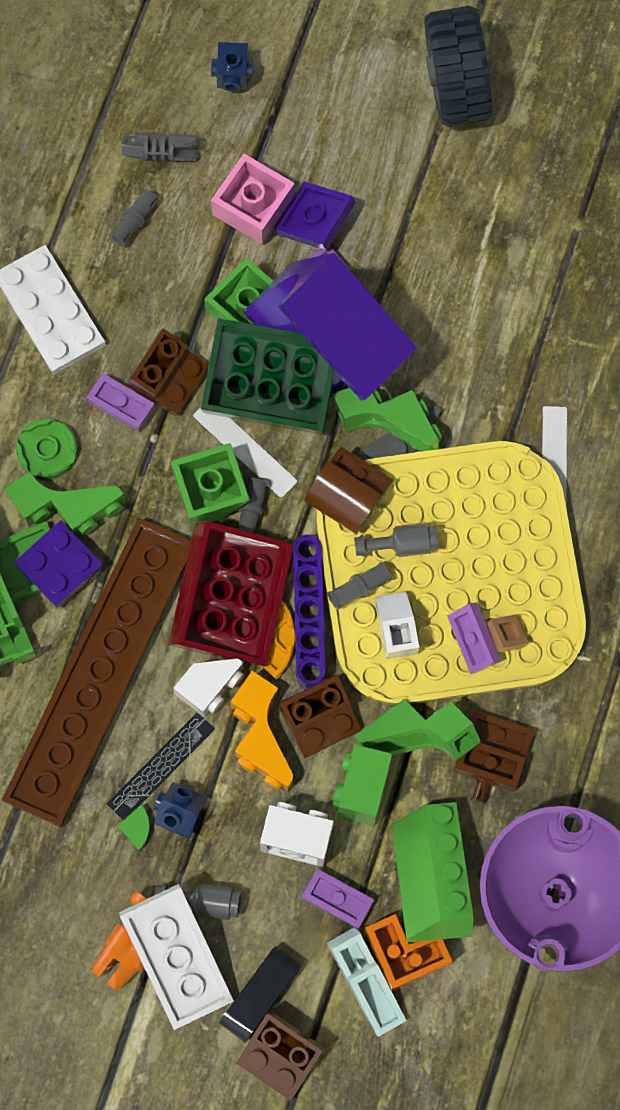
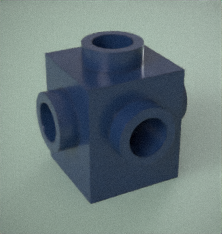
(232, 66)
(179, 809)

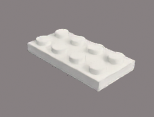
(49, 310)
(176, 956)

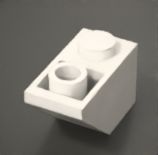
(397, 625)
(207, 682)

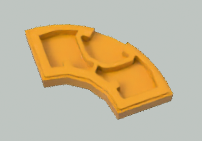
(282, 644)

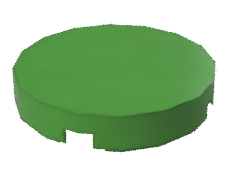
(46, 449)

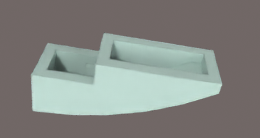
(366, 981)

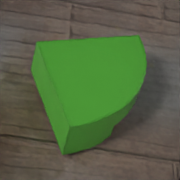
(136, 827)

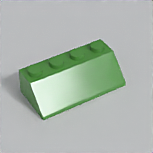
(433, 874)

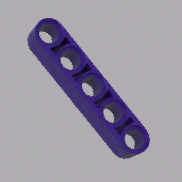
(304, 598)

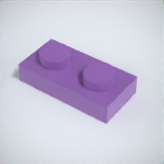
(120, 402)
(473, 638)
(337, 899)

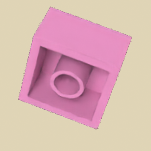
(253, 198)

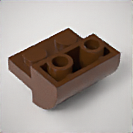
(167, 373)
(348, 490)
(319, 716)
(280, 1055)

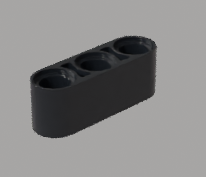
(260, 994)

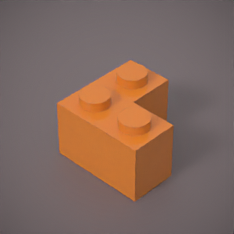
(401, 961)

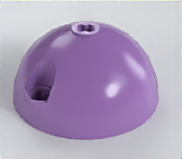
(533, 860)

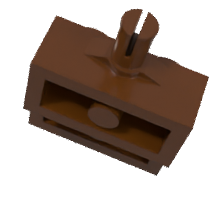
(498, 757)

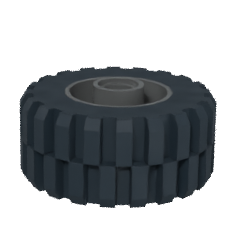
(458, 66)

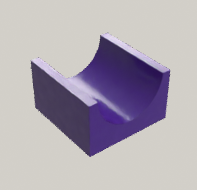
(337, 319)

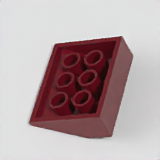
(230, 593)

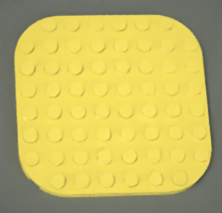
(498, 545)

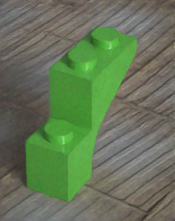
(400, 416)
(77, 508)
(406, 730)

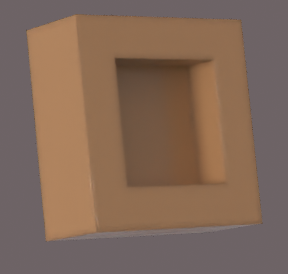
(506, 633)

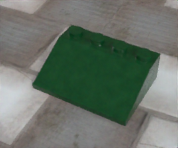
(267, 378)

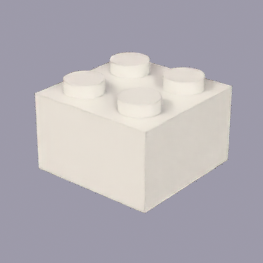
(296, 834)

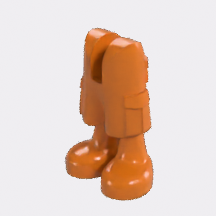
(119, 948)

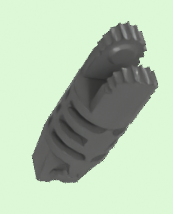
(160, 146)

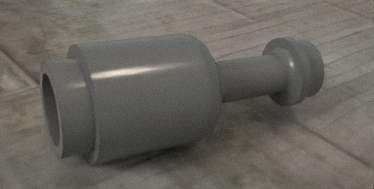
(405, 541)
(212, 900)

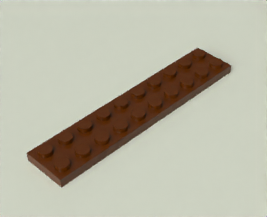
(98, 673)

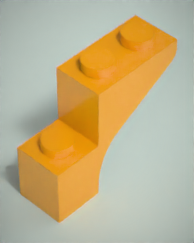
(259, 748)

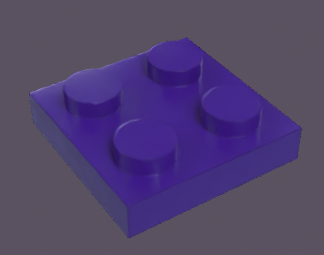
(315, 215)
(58, 564)

